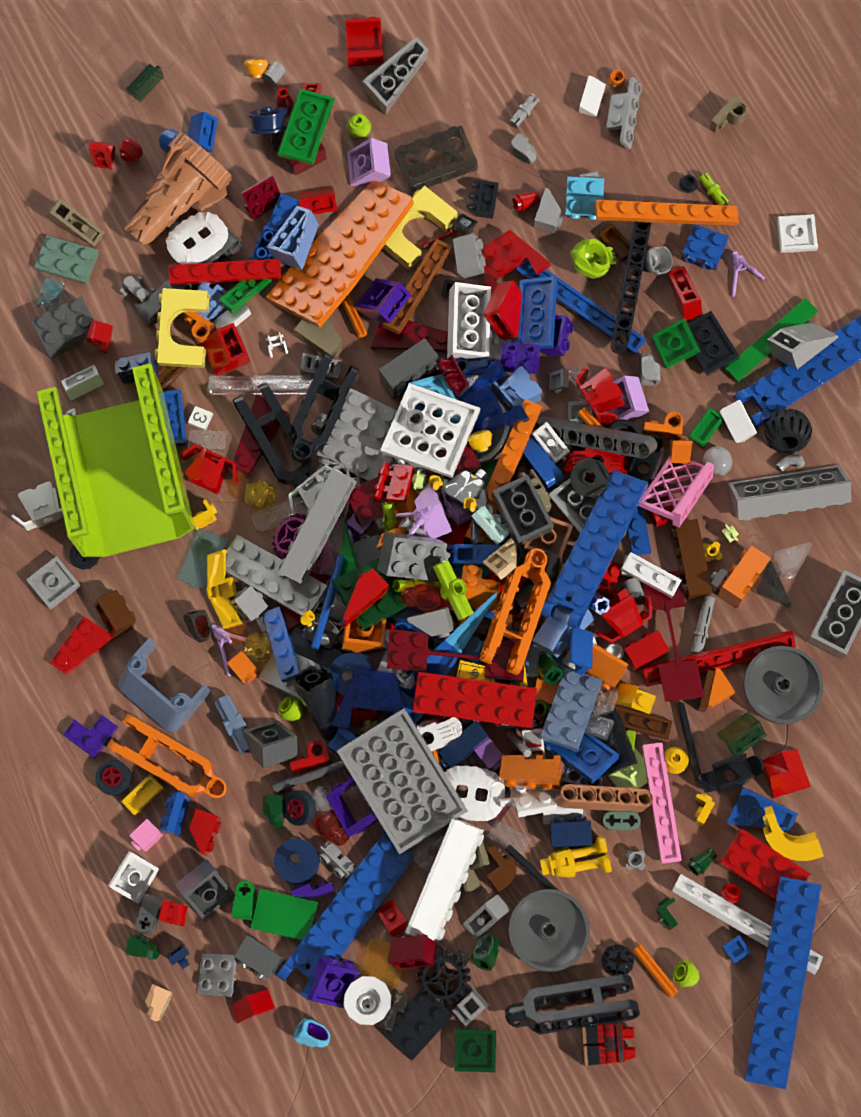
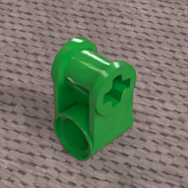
(243, 905)

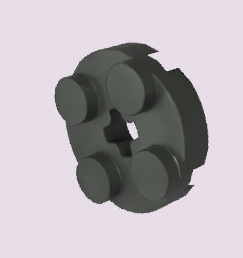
(593, 467)

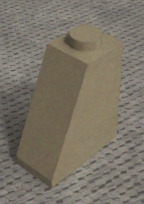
(321, 339)

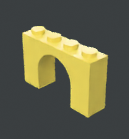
(426, 206)
(172, 304)

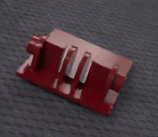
(261, 196)
(452, 375)

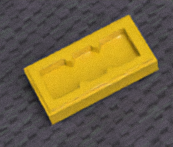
(142, 795)

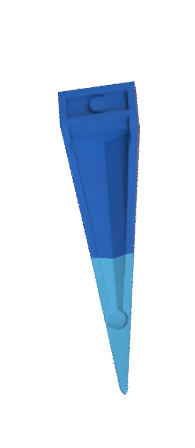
(452, 644)

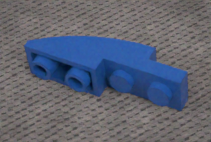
(282, 210)
(471, 553)

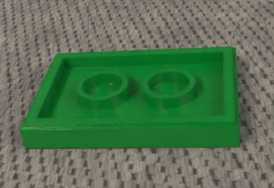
(283, 915)

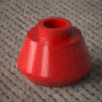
(130, 150)

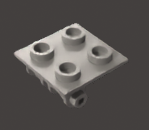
(217, 975)

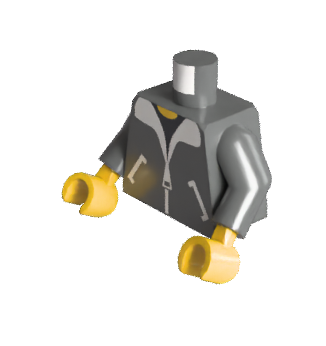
(463, 490)
(332, 633)

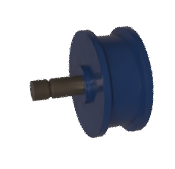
(268, 121)
(344, 669)
(296, 861)

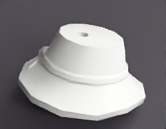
(367, 992)

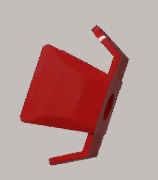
(603, 395)
(611, 461)
(208, 468)
(624, 615)

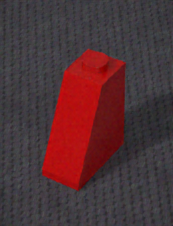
(504, 310)

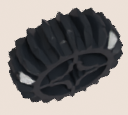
(446, 993)

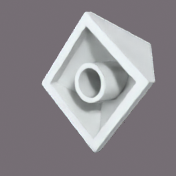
(133, 877)

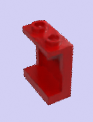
(364, 42)

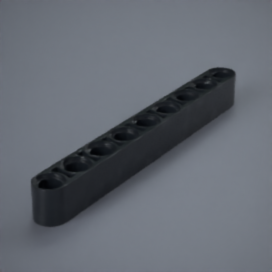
(630, 285)

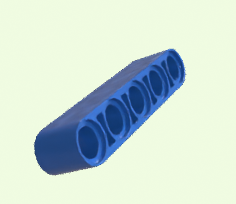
(540, 461)

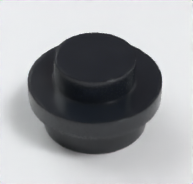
(688, 184)

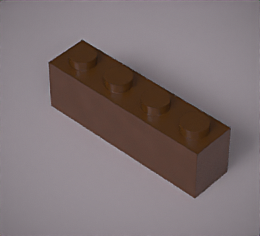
(692, 560)

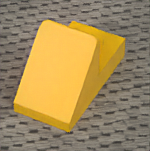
(634, 698)

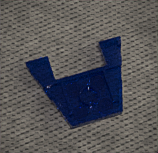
(482, 396)
(369, 691)

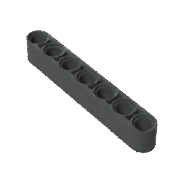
(150, 307)
(601, 437)

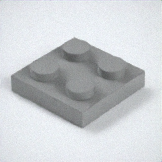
(53, 582)

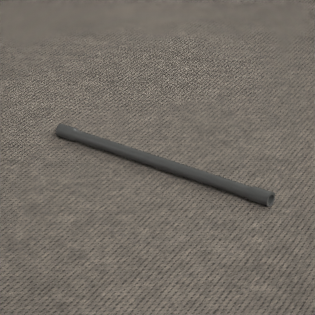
(290, 782)

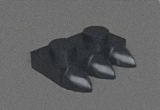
(485, 197)

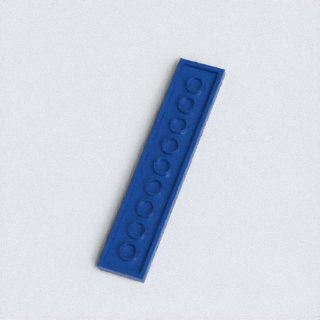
(782, 982)

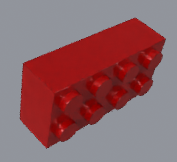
(759, 864)

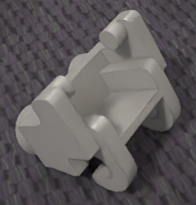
(136, 289)

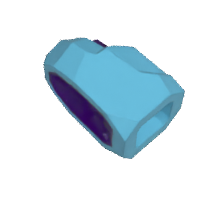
(311, 1034)

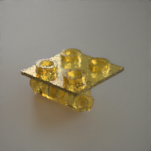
(376, 963)

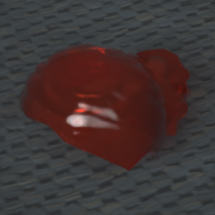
(423, 596)
(330, 828)

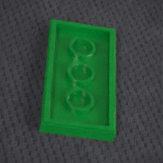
(306, 126)

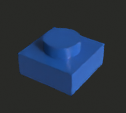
(736, 949)

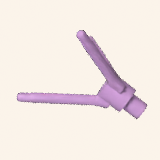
(739, 265)
(421, 518)
(222, 637)

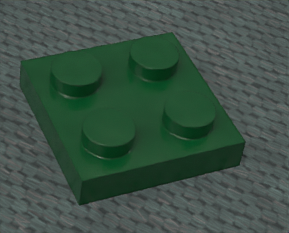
(475, 1050)

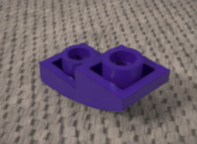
(306, 891)

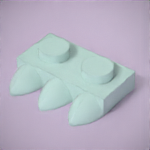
(491, 523)

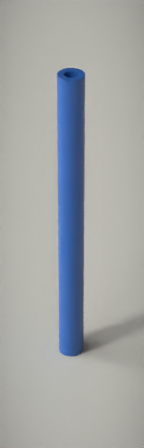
(327, 603)

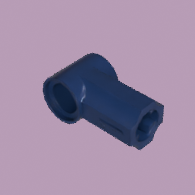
(474, 366)

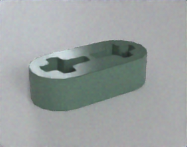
(621, 816)

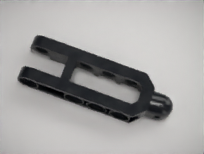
(302, 448)
(292, 478)
(600, 1013)

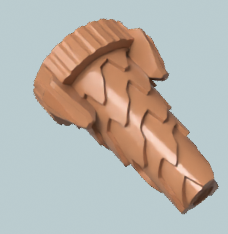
(186, 178)

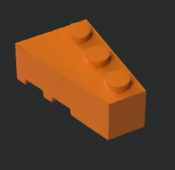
(743, 576)
(531, 772)

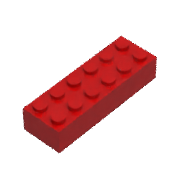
(474, 699)

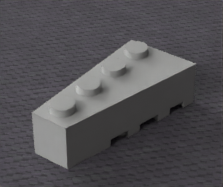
(392, 77)

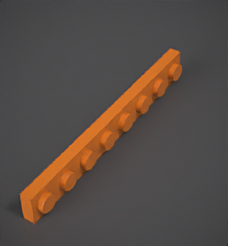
(666, 212)
(510, 458)

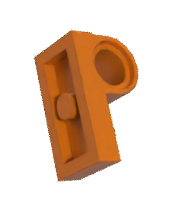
(199, 324)
(665, 430)

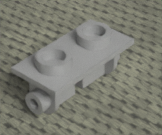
(341, 868)

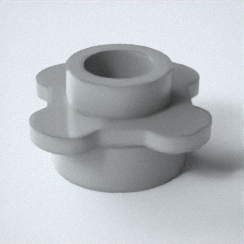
(630, 860)

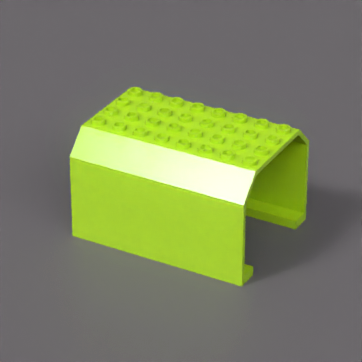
(118, 471)

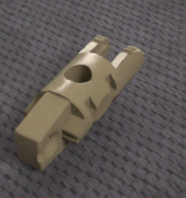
(541, 491)

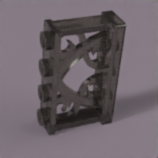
(438, 142)

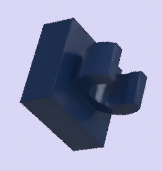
(179, 955)

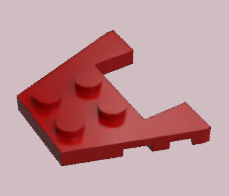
(506, 254)

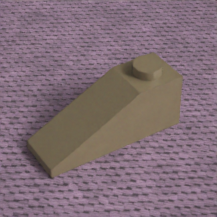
(74, 222)

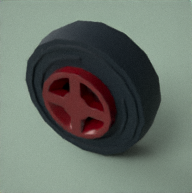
(108, 773)
(299, 807)

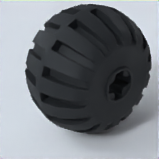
(788, 431)

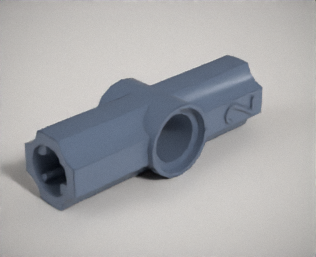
(233, 722)

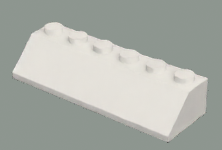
(445, 880)

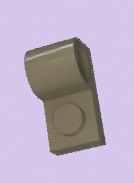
(727, 114)

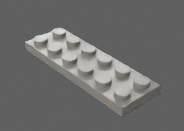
(260, 570)

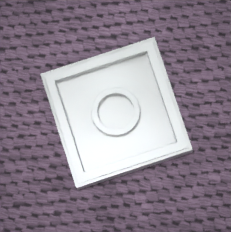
(797, 233)

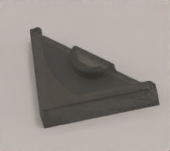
(772, 587)

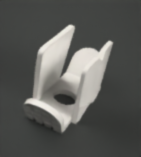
(309, 488)
(41, 506)
(442, 732)

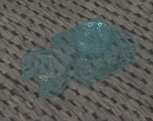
(51, 291)

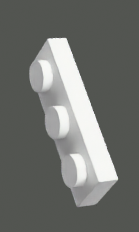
(651, 575)

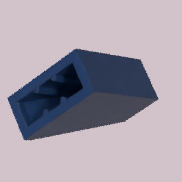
(463, 746)

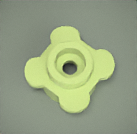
(419, 480)
(730, 533)

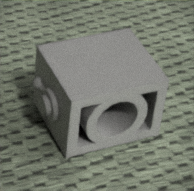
(249, 604)

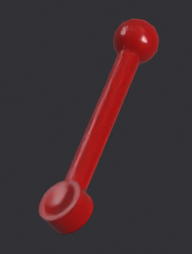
(424, 244)

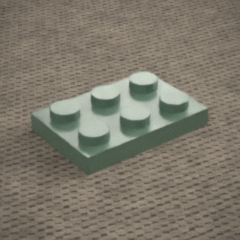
(66, 260)

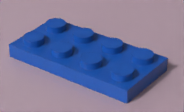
(537, 311)
(590, 760)

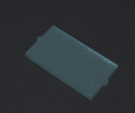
(195, 566)

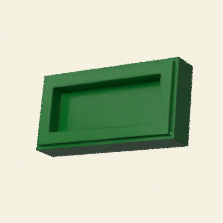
(706, 427)

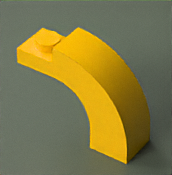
(792, 847)

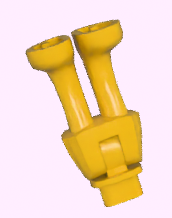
(563, 862)

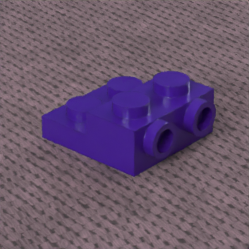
(562, 329)
(519, 355)
(332, 980)

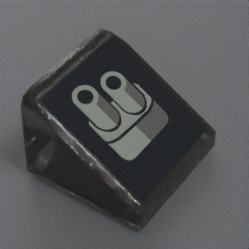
(464, 224)

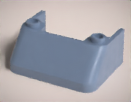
(166, 713)

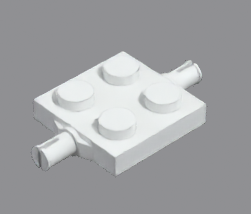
(530, 801)

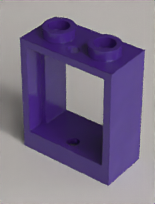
(385, 311)
(343, 813)

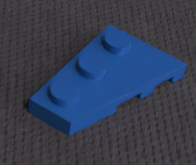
(750, 809)

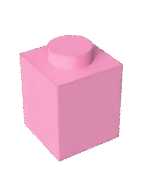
(145, 836)

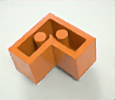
(479, 589)

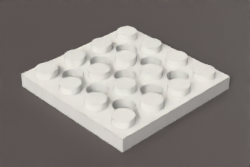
(428, 459)

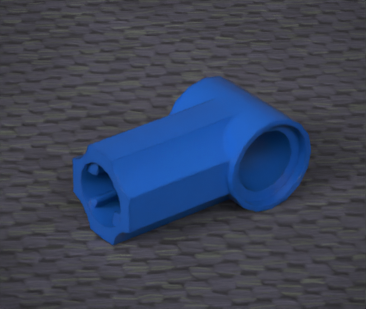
(599, 604)

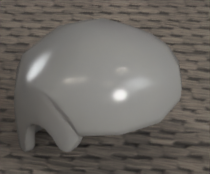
(658, 260)
(720, 458)

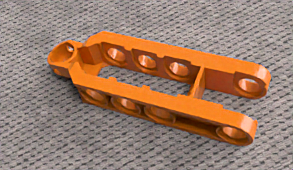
(533, 569)
(209, 783)

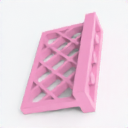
(688, 498)

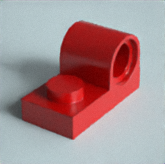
(102, 154)
(100, 335)
(313, 761)
(173, 913)

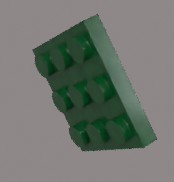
(383, 608)

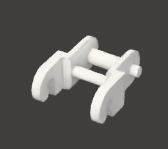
(270, 347)

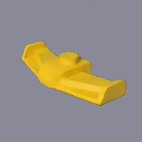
(221, 589)

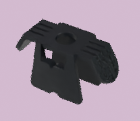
(653, 460)
(743, 769)

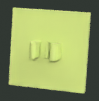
(632, 776)

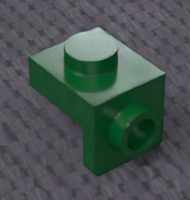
(666, 918)

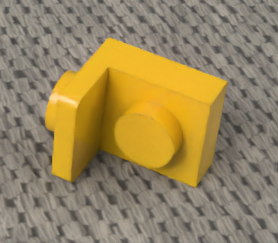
(206, 517)
(703, 812)

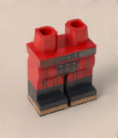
(612, 1044)

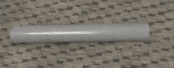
(518, 743)

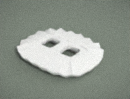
(204, 247)
(476, 778)

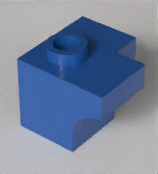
(341, 739)

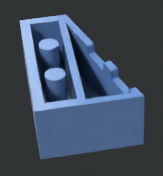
(294, 238)
(555, 633)

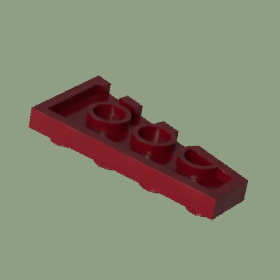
(410, 335)
(248, 451)

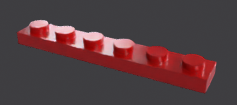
(224, 271)

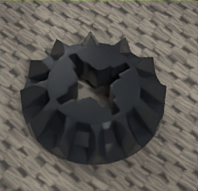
(78, 562)
(612, 952)

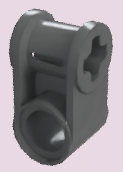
(149, 912)

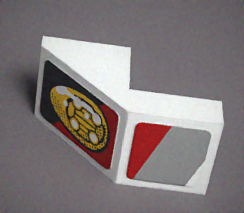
(532, 740)

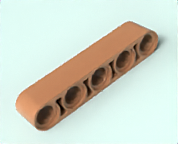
(611, 794)

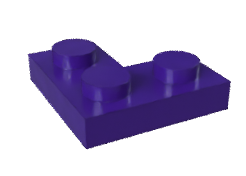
(91, 740)

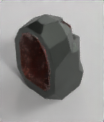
(198, 625)

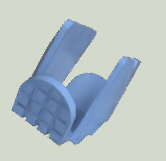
(517, 389)

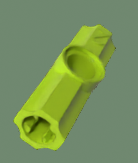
(453, 589)

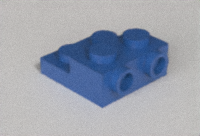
(704, 247)
(175, 816)

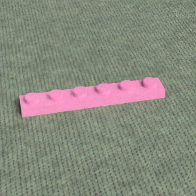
(662, 803)

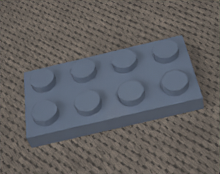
(571, 709)

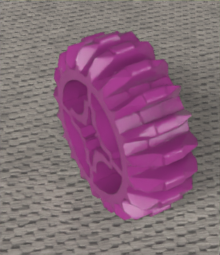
(286, 534)

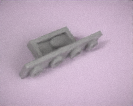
(623, 112)

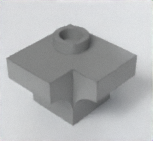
(469, 1005)

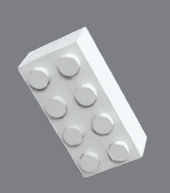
(466, 323)

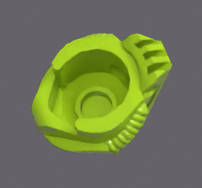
(591, 263)

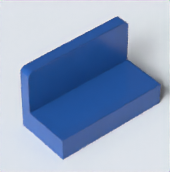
(203, 130)
(581, 650)

